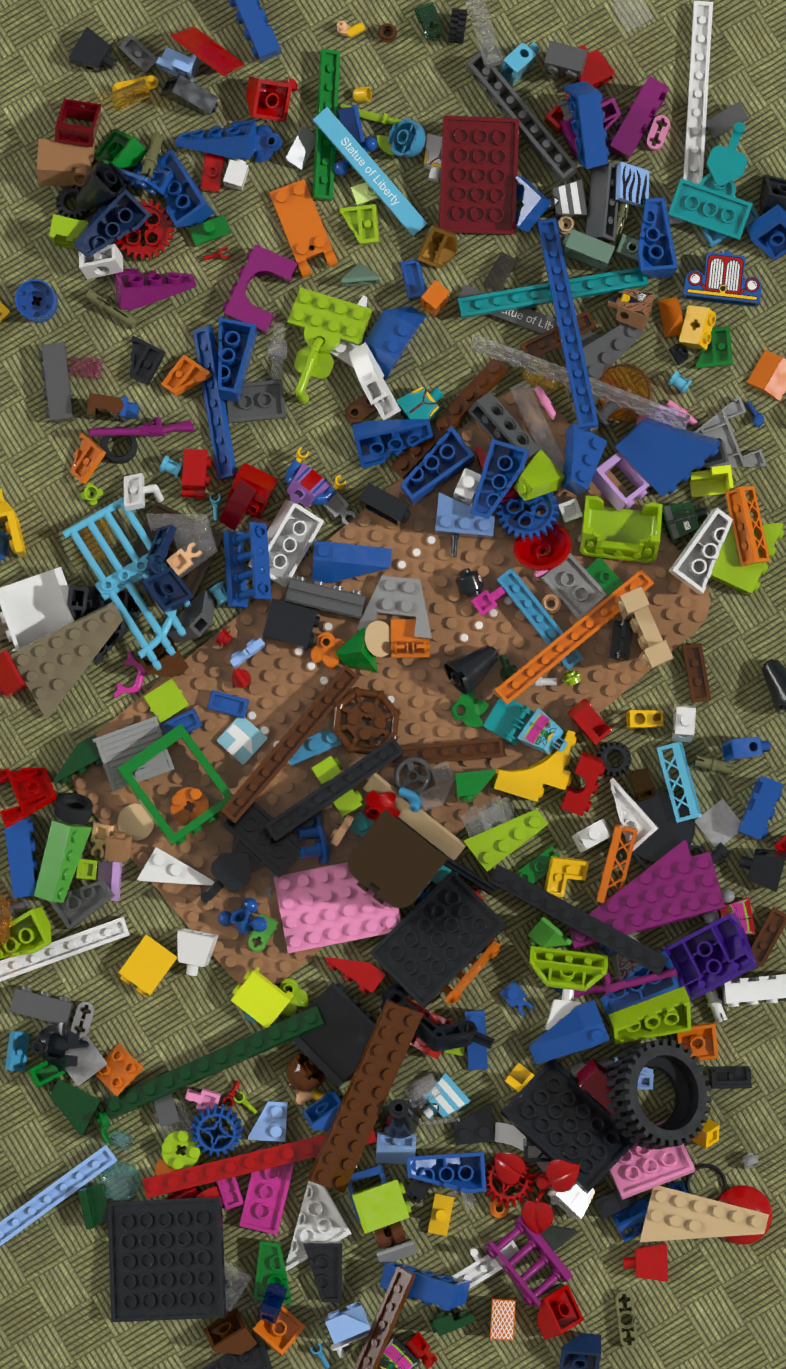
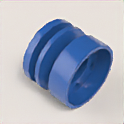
(25, 297)

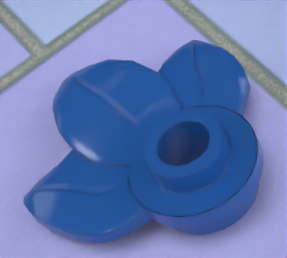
(263, 148)

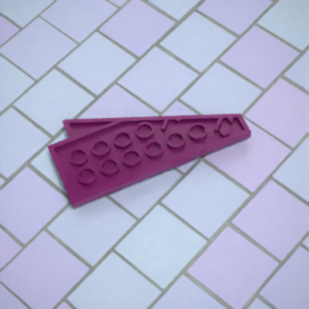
(663, 894)

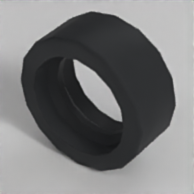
(119, 459)
(73, 808)

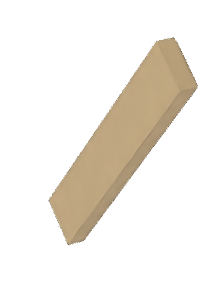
(420, 820)

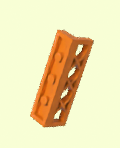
(744, 525)
(611, 858)

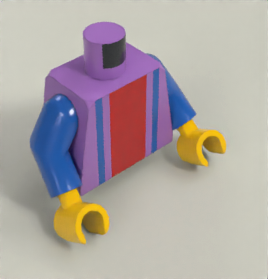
(307, 485)

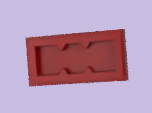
(212, 173)

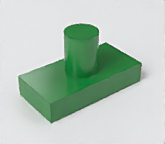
(210, 230)

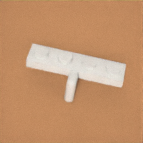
(483, 1266)

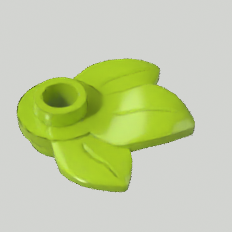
(299, 999)

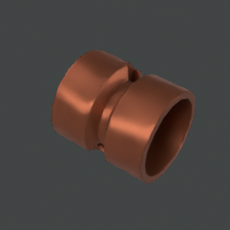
(397, 1235)

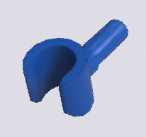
(758, 420)

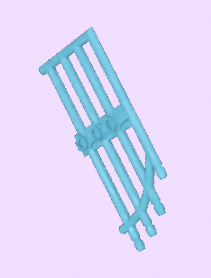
(126, 577)

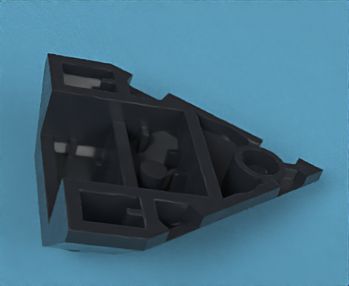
(86, 599)

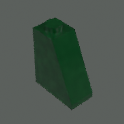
(75, 1104)

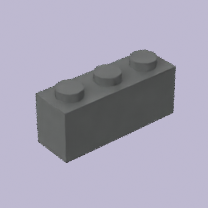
(41, 1005)

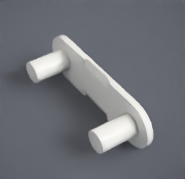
(339, 1346)

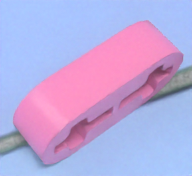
(653, 131)

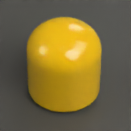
(362, 94)

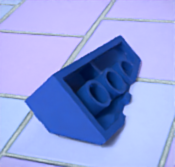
(229, 142)
(384, 438)
(630, 996)

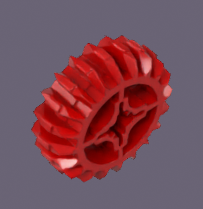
(501, 1196)

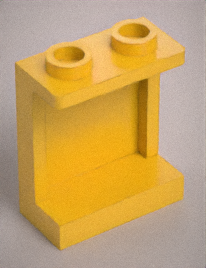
(147, 965)

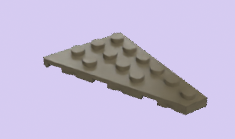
(60, 658)

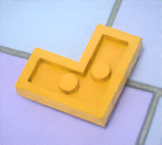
(562, 869)

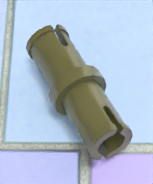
(713, 764)

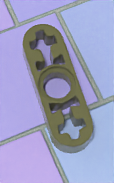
(633, 1333)

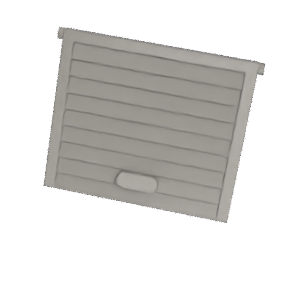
(126, 743)

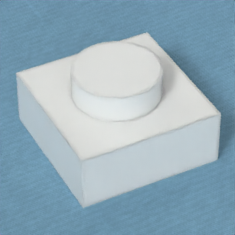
(570, 510)

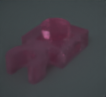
(89, 367)

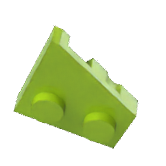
(363, 223)

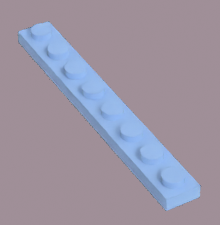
(56, 1193)

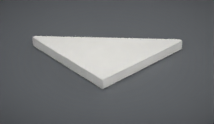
(317, 1222)

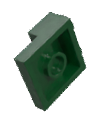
(445, 1323)

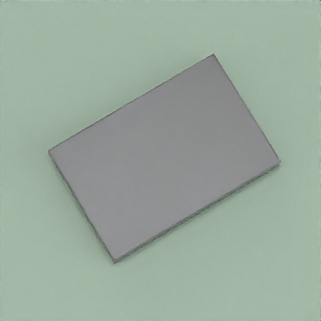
(574, 587)

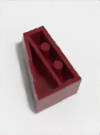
(593, 1079)

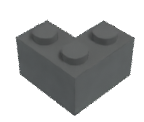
(564, 60)

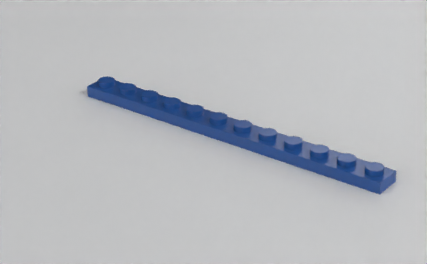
(567, 324)

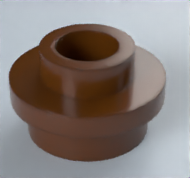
(387, 27)

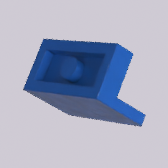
(351, 121)

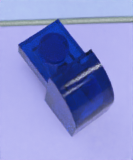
(272, 1302)

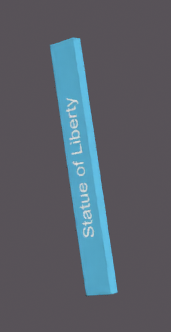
(369, 171)

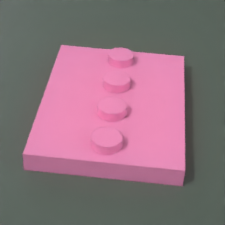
(646, 1168)

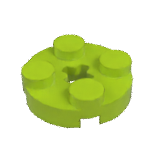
(169, 1150)

